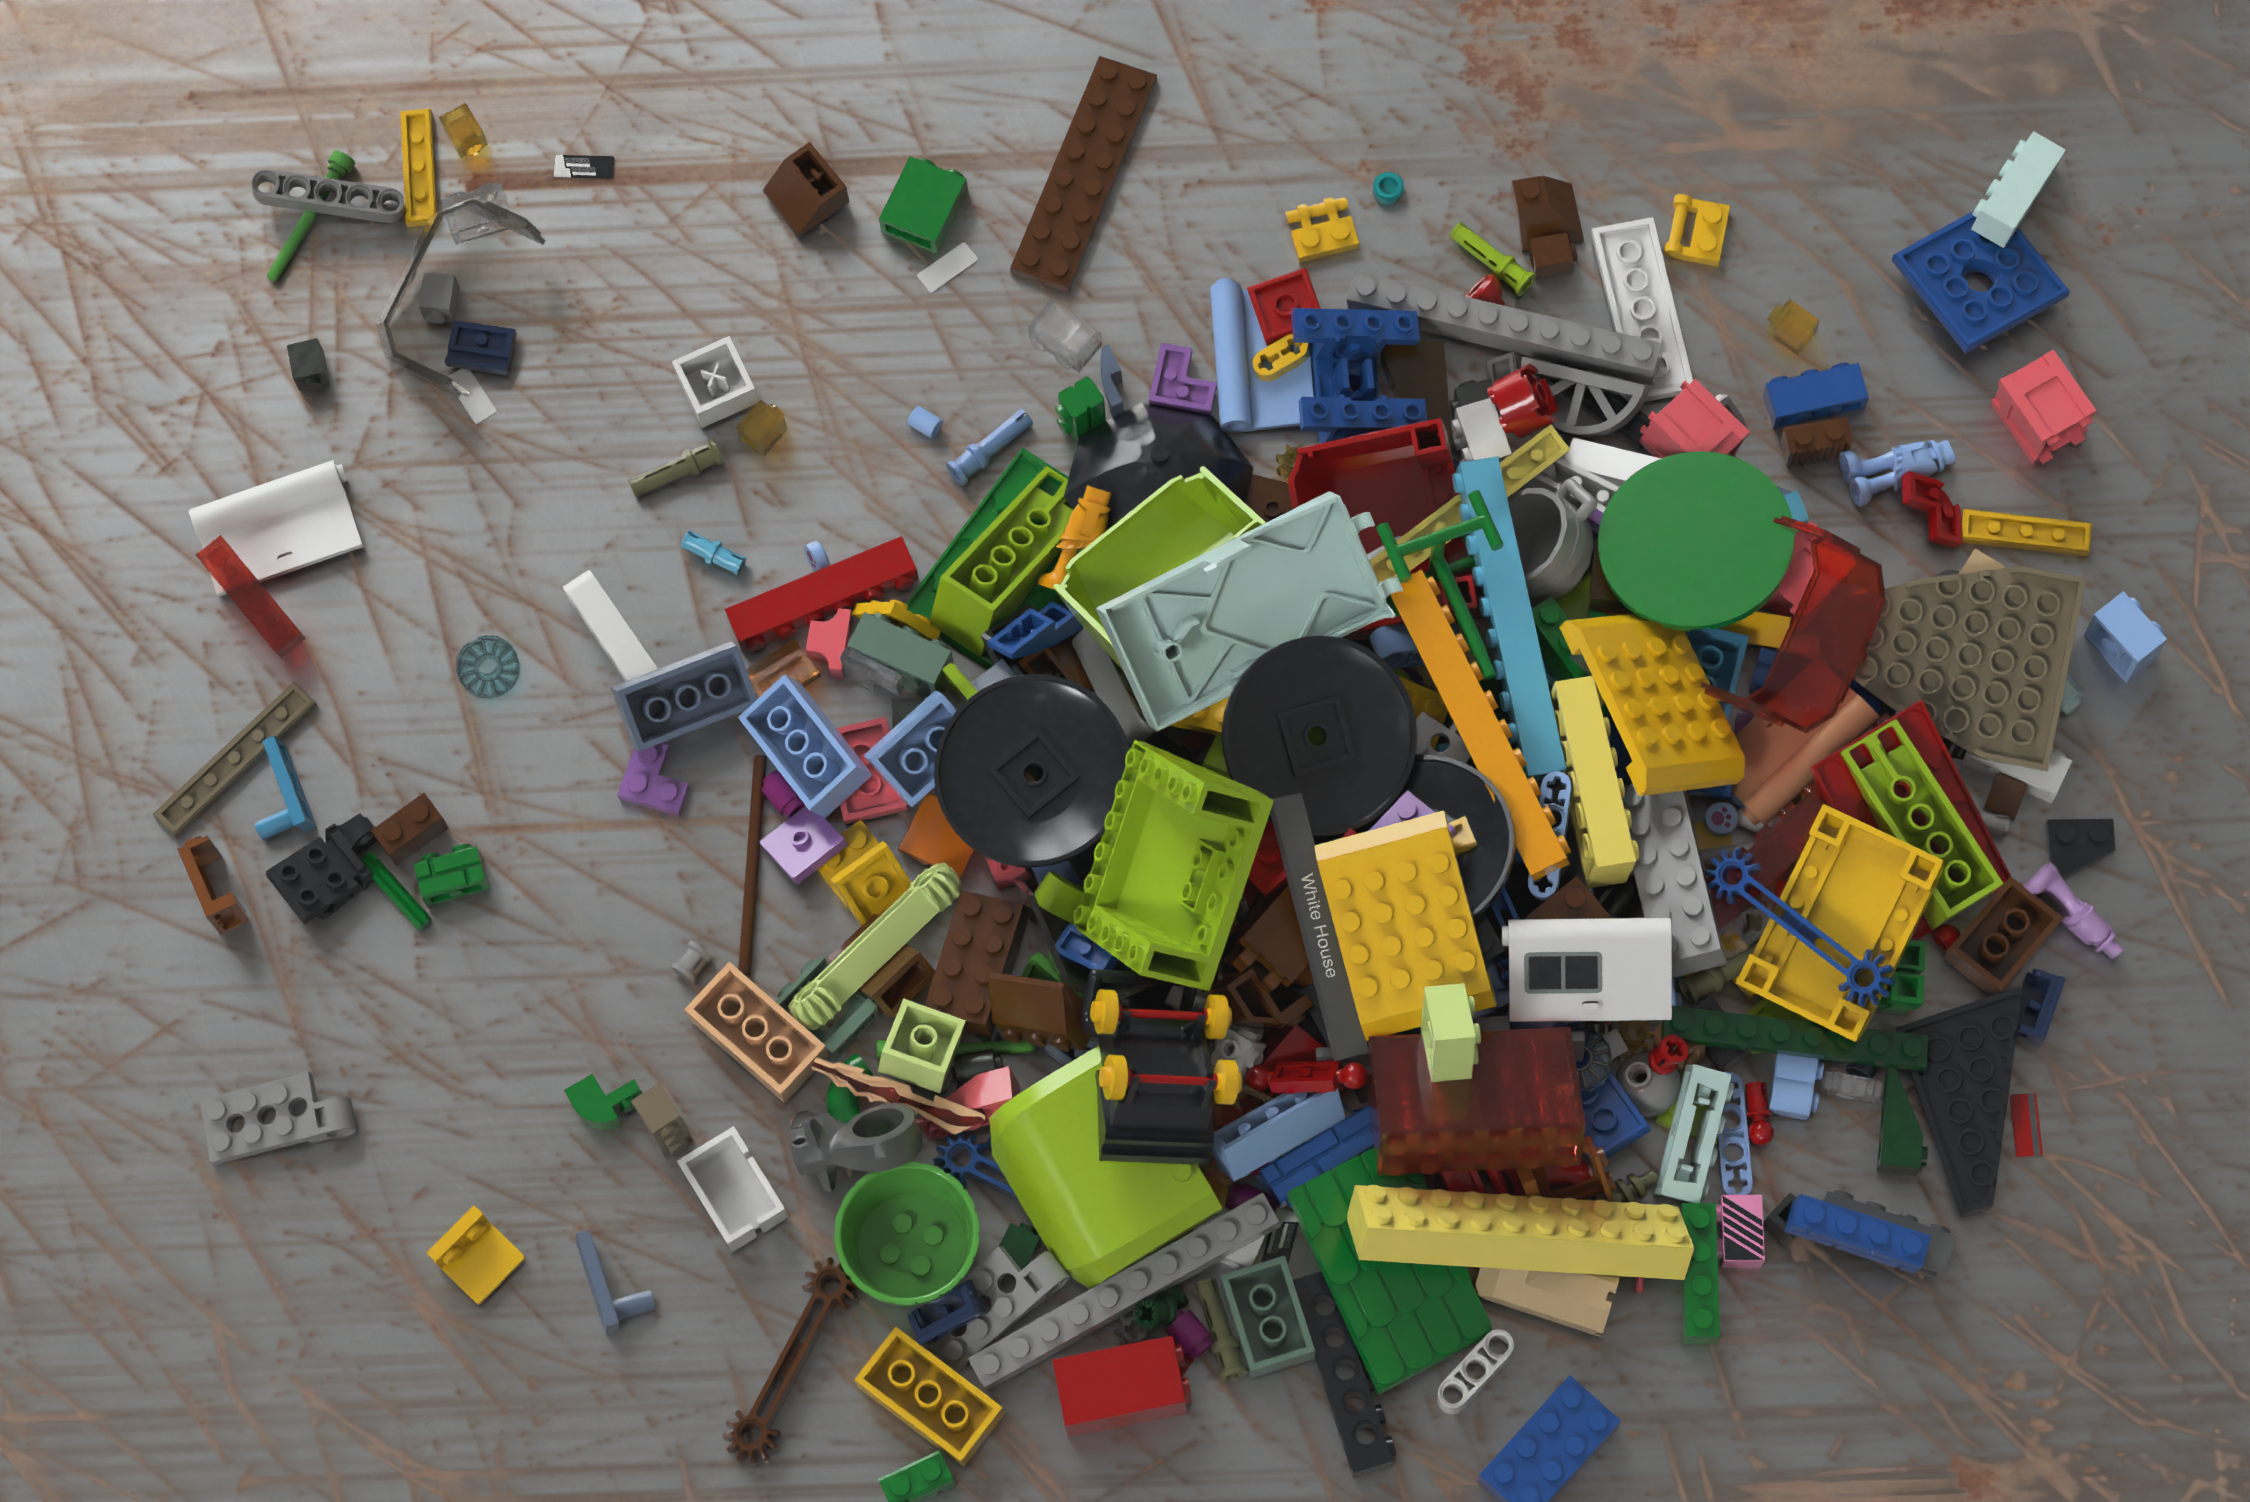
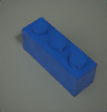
(1815, 395)

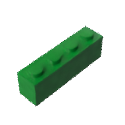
(1553, 647)
(1700, 1285)

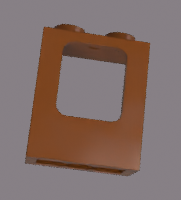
(222, 912)
(1535, 1181)

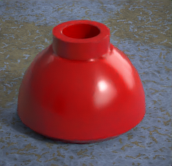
(1487, 290)

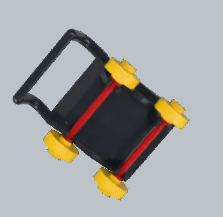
(1157, 1073)

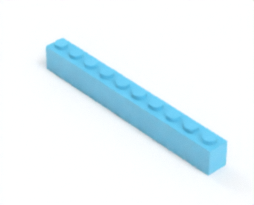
(1510, 622)

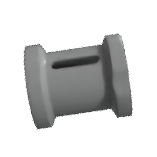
(692, 962)

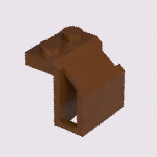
(897, 979)
(1252, 1007)

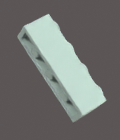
(2018, 188)

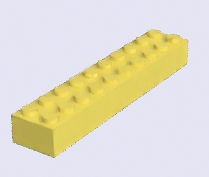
(1519, 1232)

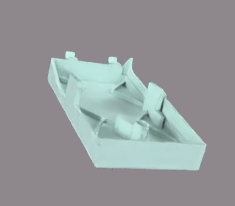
(1209, 619)

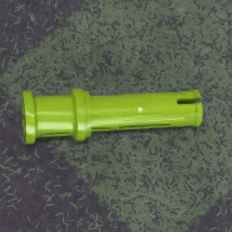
(1503, 266)

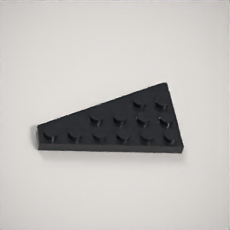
(1968, 1090)

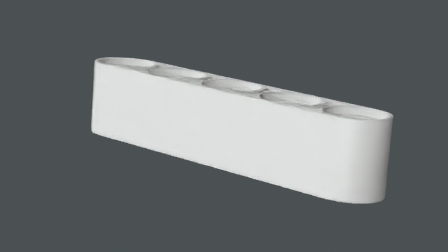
(608, 627)

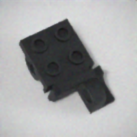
(323, 873)

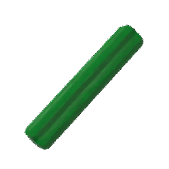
(396, 891)

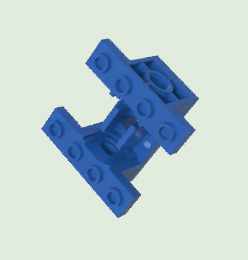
(1345, 356)

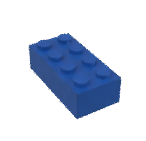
(1550, 1446)

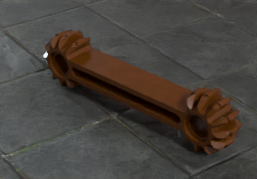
(790, 1363)

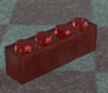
(250, 596)

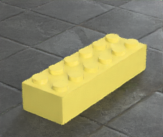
(1597, 794)

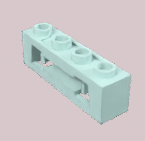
(1710, 1125)

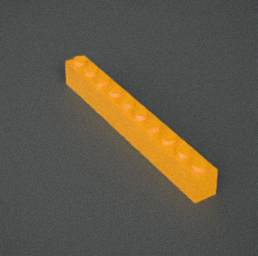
(1478, 725)

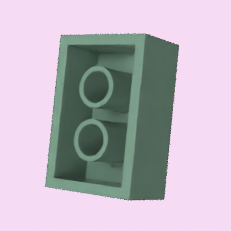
(904, 652)
(1267, 1316)

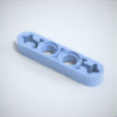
(1564, 796)
(1735, 1136)

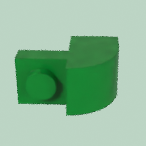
(601, 1109)

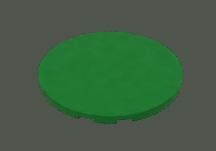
(1695, 541)

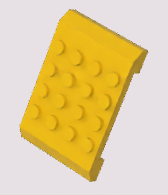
(1657, 703)
(1861, 894)
(1402, 920)

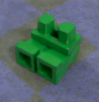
(1909, 984)

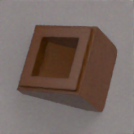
(2005, 796)

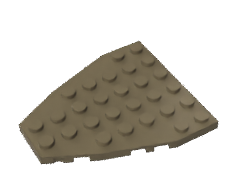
(1981, 655)

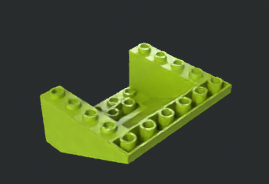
(1171, 866)

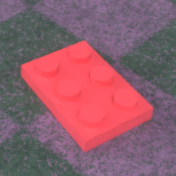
(874, 796)

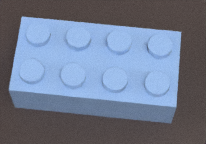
(805, 746)

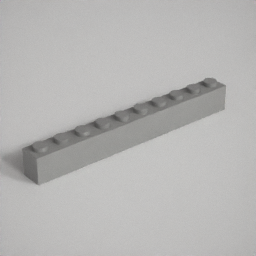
(1511, 328)
(1124, 1290)

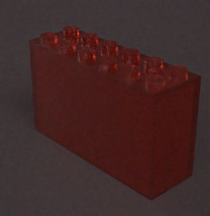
(1511, 1114)

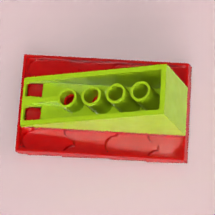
(1911, 789)

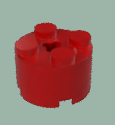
(1523, 401)

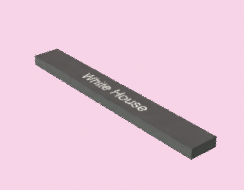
(1317, 927)

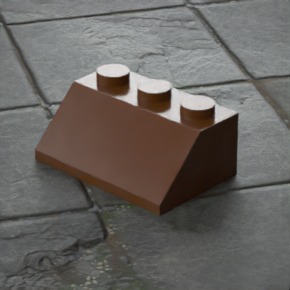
(1037, 1012)

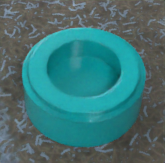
(1388, 188)

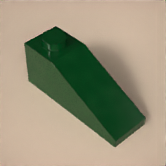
(1900, 1134)

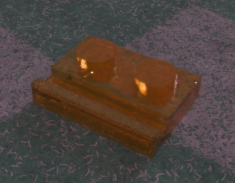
(786, 660)

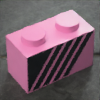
(1740, 1231)

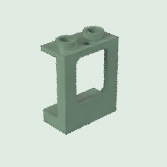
(848, 1027)

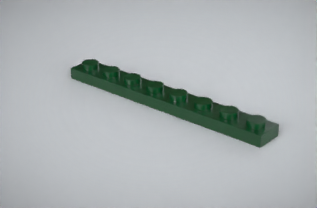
(1795, 1038)

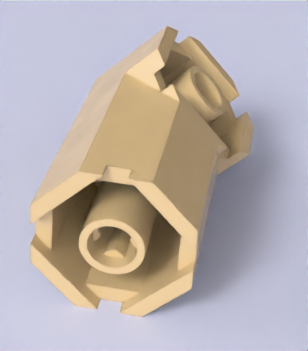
(1564, 1298)

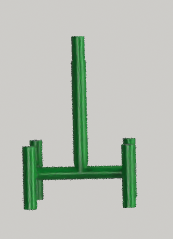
(1445, 572)

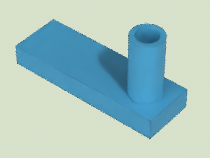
(297, 810)

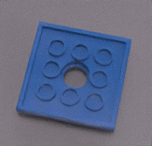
(2018, 272)

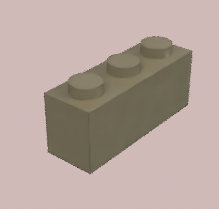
(662, 1120)

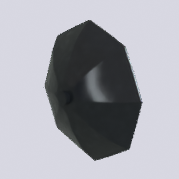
(1146, 449)

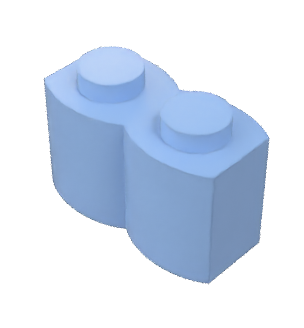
(1794, 1086)

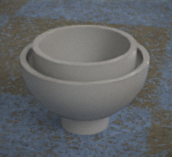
(1656, 1092)

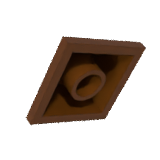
(1544, 209)

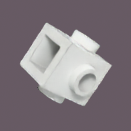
(1239, 1046)

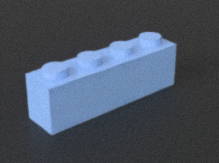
(1274, 1130)

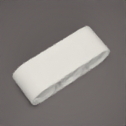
(1481, 1356)

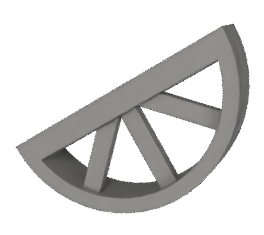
(1596, 383)

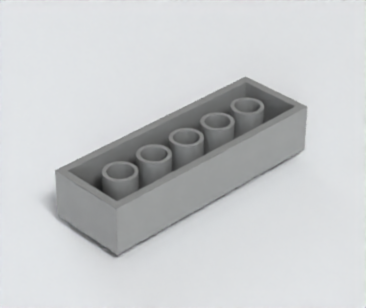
(1674, 878)

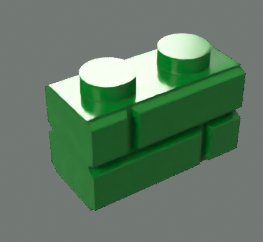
(1080, 408)
(451, 874)
(918, 1480)

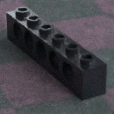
(1361, 1457)

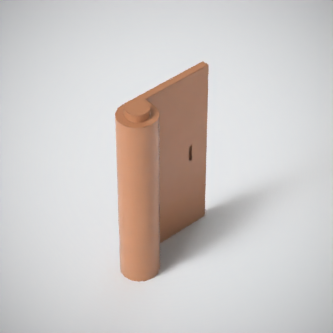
(1781, 756)

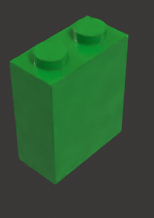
(923, 204)

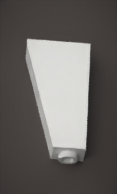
(1606, 461)

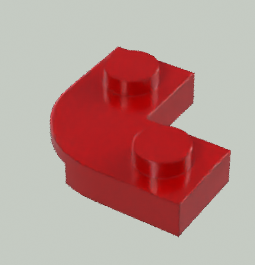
(1943, 517)

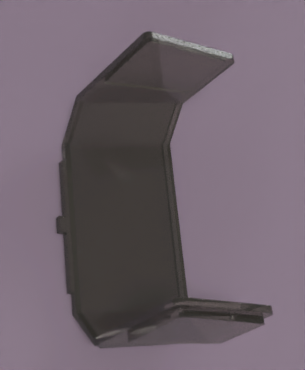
(489, 211)

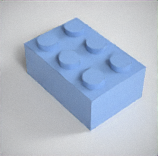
(909, 750)

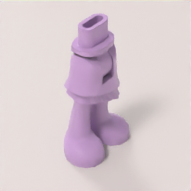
(2076, 915)

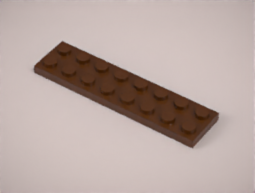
(1083, 174)

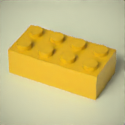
(929, 1397)

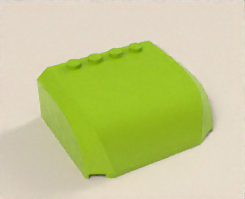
(1154, 538)
(1085, 1209)

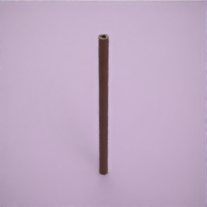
(752, 865)

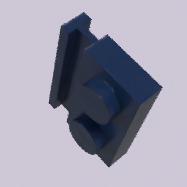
(480, 347)

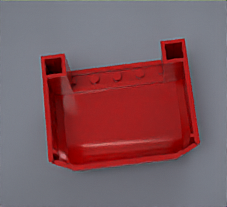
(1397, 478)

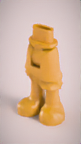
(1084, 526)

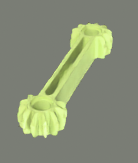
(926, 897)

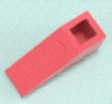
(983, 1094)

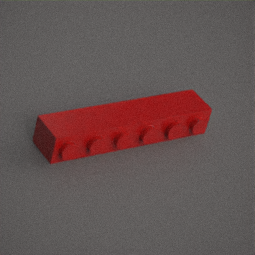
(821, 593)

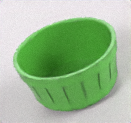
(907, 1234)

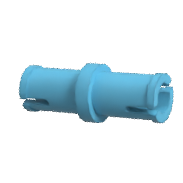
(713, 552)

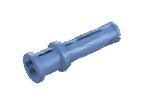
(978, 454)

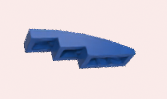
(1035, 631)

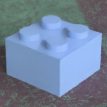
(2125, 636)

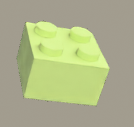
(1449, 1032)
(921, 1046)

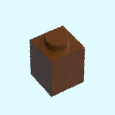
(1552, 255)

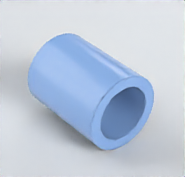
(925, 422)

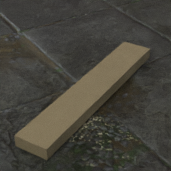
(234, 760)

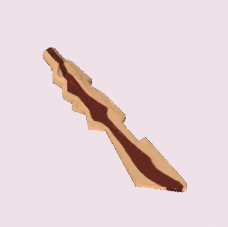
(941, 1111)

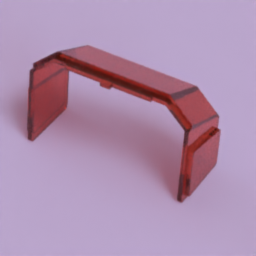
(1823, 638)

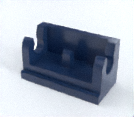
(2039, 1001)
(946, 1314)

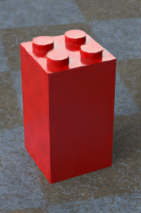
(1122, 1386)

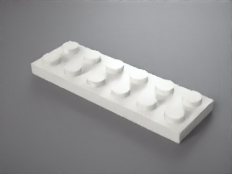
(1642, 297)

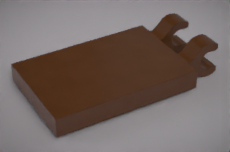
(1276, 943)

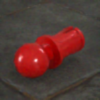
(1760, 1130)

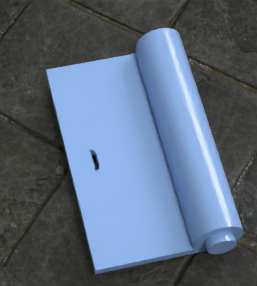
(1242, 397)

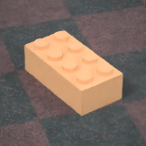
(756, 1032)

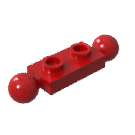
(1306, 1076)

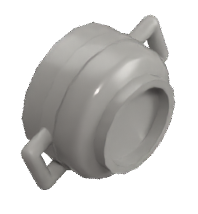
(1553, 538)

